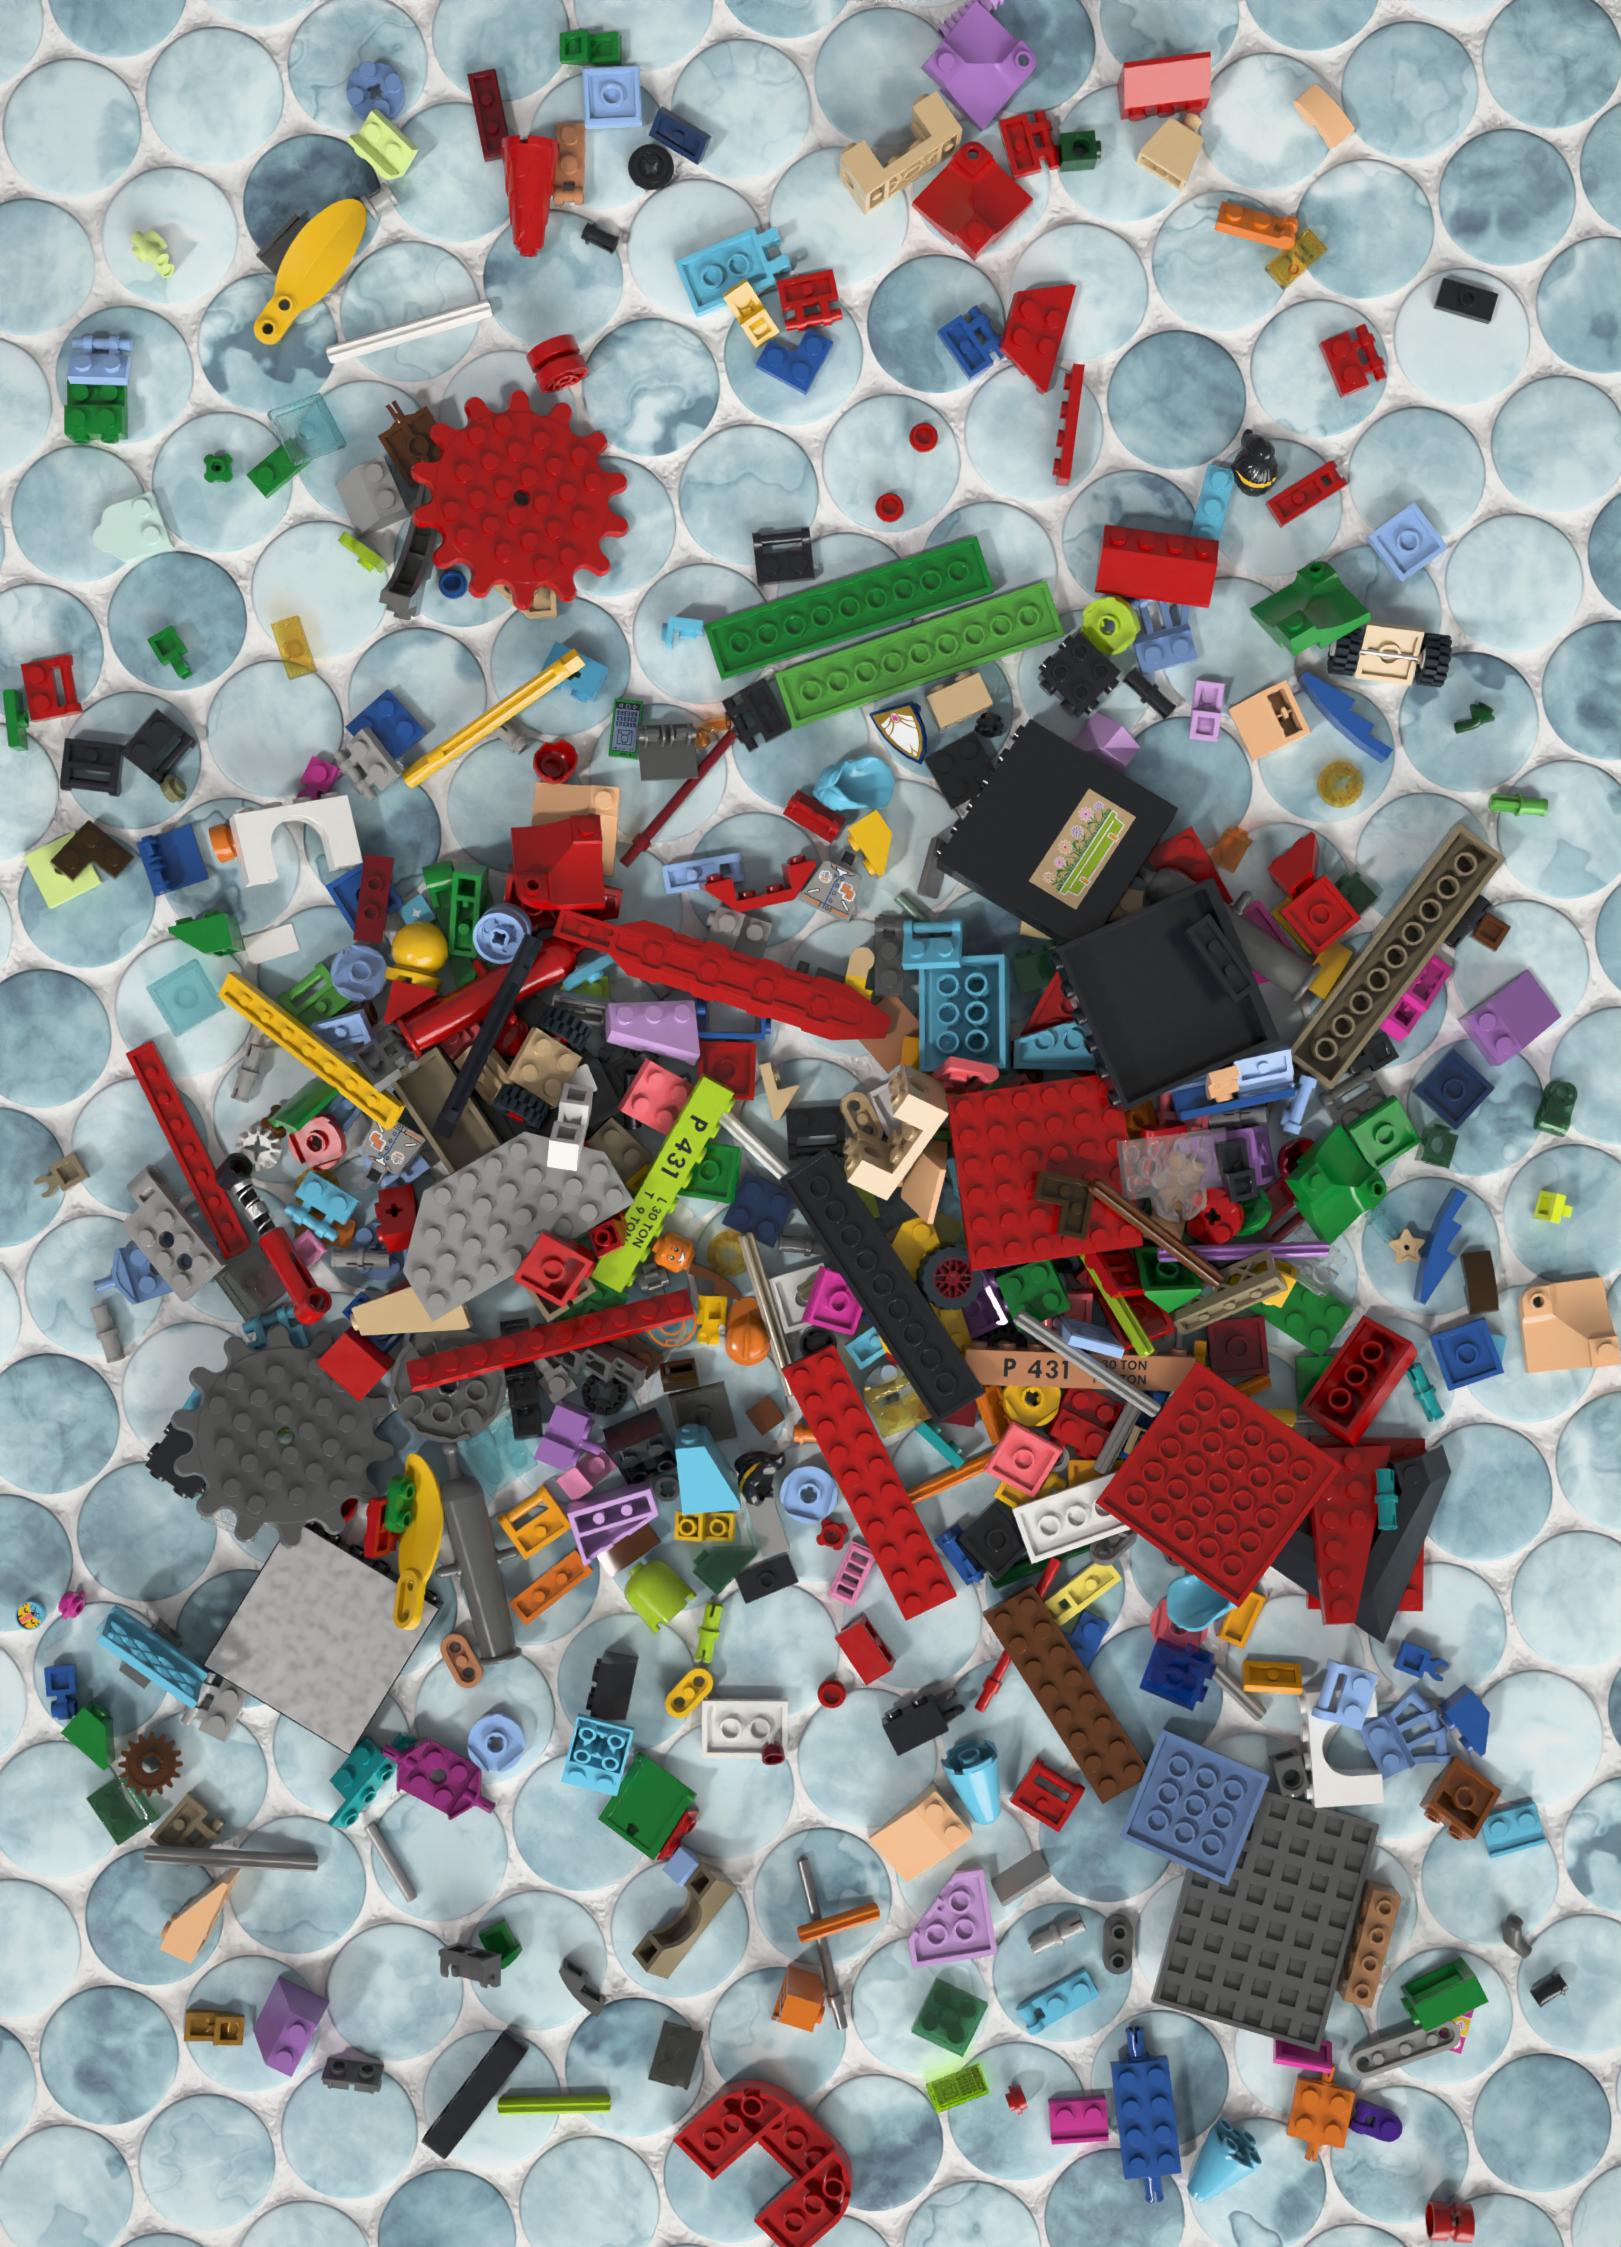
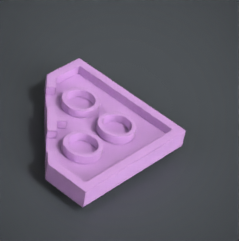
(955, 1923)

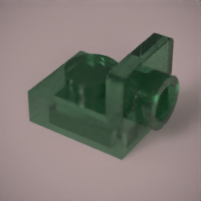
(1355, 891)

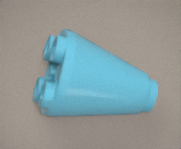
(1223, 2161)

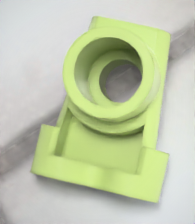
(150, 248)

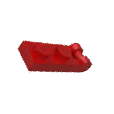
(1305, 494)

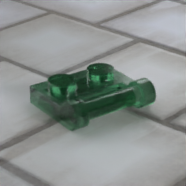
(117, 1813)

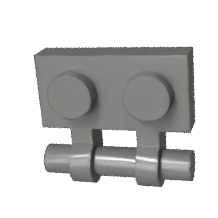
(375, 761)
(223, 1711)

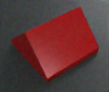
(408, 999)
(356, 1363)

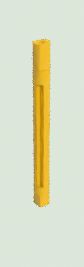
(493, 718)

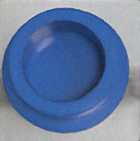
(453, 584)

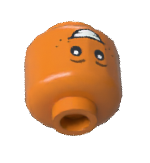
(673, 1251)

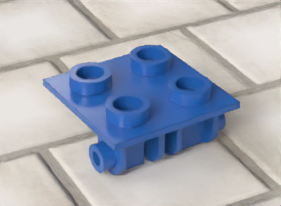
(172, 860)

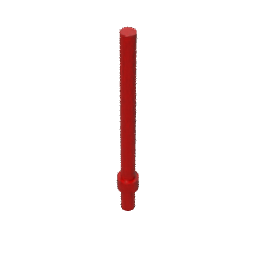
(993, 1682)

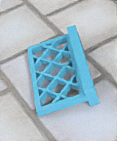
(152, 1655)

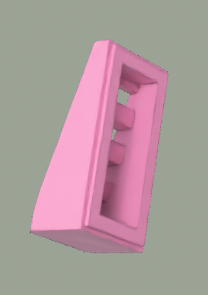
(841, 1595)

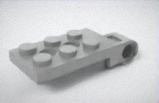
(160, 1214)

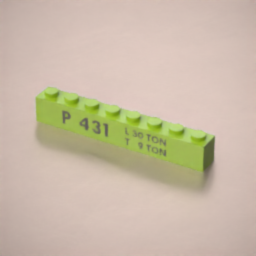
(664, 1179)

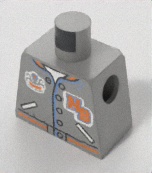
(834, 887)
(391, 1149)

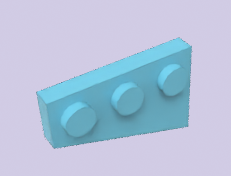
(1053, 1048)

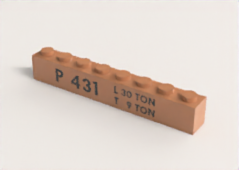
(1046, 1368)

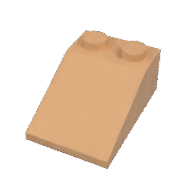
(925, 1179)
(922, 1833)
(190, 1928)

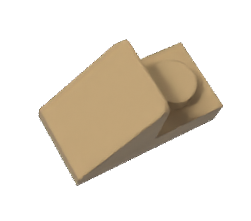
(777, 1098)

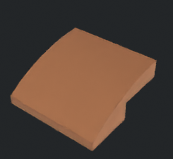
(902, 1024)

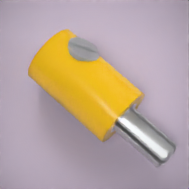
(1289, 1417)

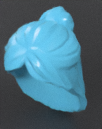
(855, 784)
(1194, 1603)

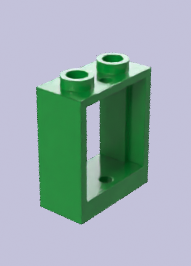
(1442, 1995)

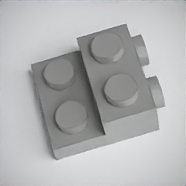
(738, 931)

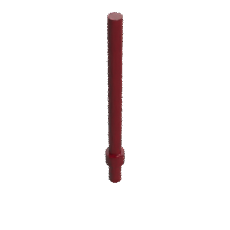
(642, 841)

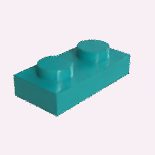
(950, 1451)

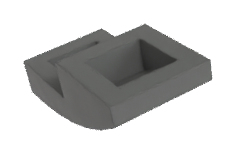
(575, 1981)

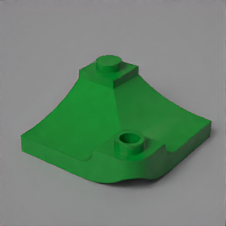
(1310, 610)
(1334, 1185)

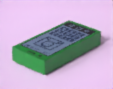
(623, 737)

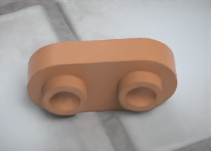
(460, 1659)

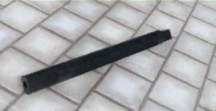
(487, 1036)

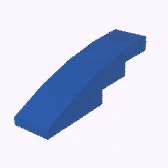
(1336, 709)
(1435, 1257)

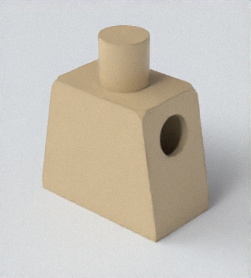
(1173, 150)

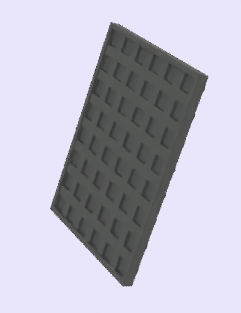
(1278, 1934)

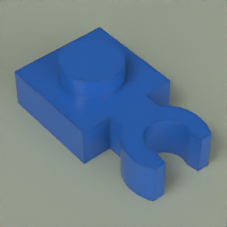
(1416, 1660)

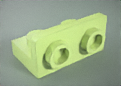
(383, 146)

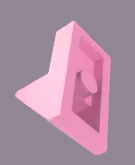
(586, 1474)

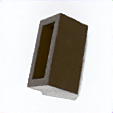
(679, 1374)

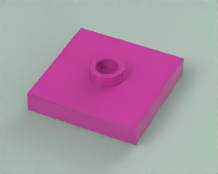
(832, 1303)

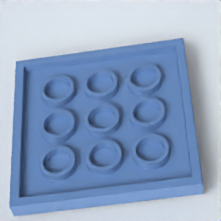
(1195, 1806)

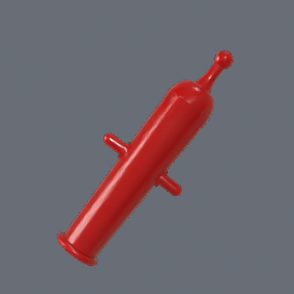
(472, 1001)

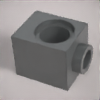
(1286, 1761)

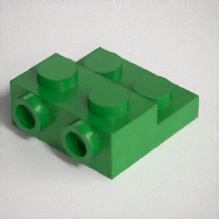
(96, 413)

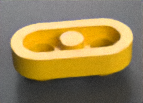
(689, 1691)

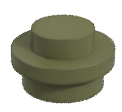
(173, 788)

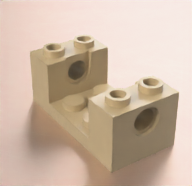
(937, 139)
(882, 1165)

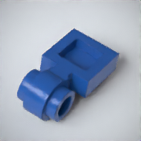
(60, 1682)

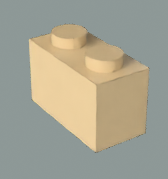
(958, 701)

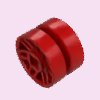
(557, 363)

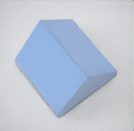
(681, 1865)

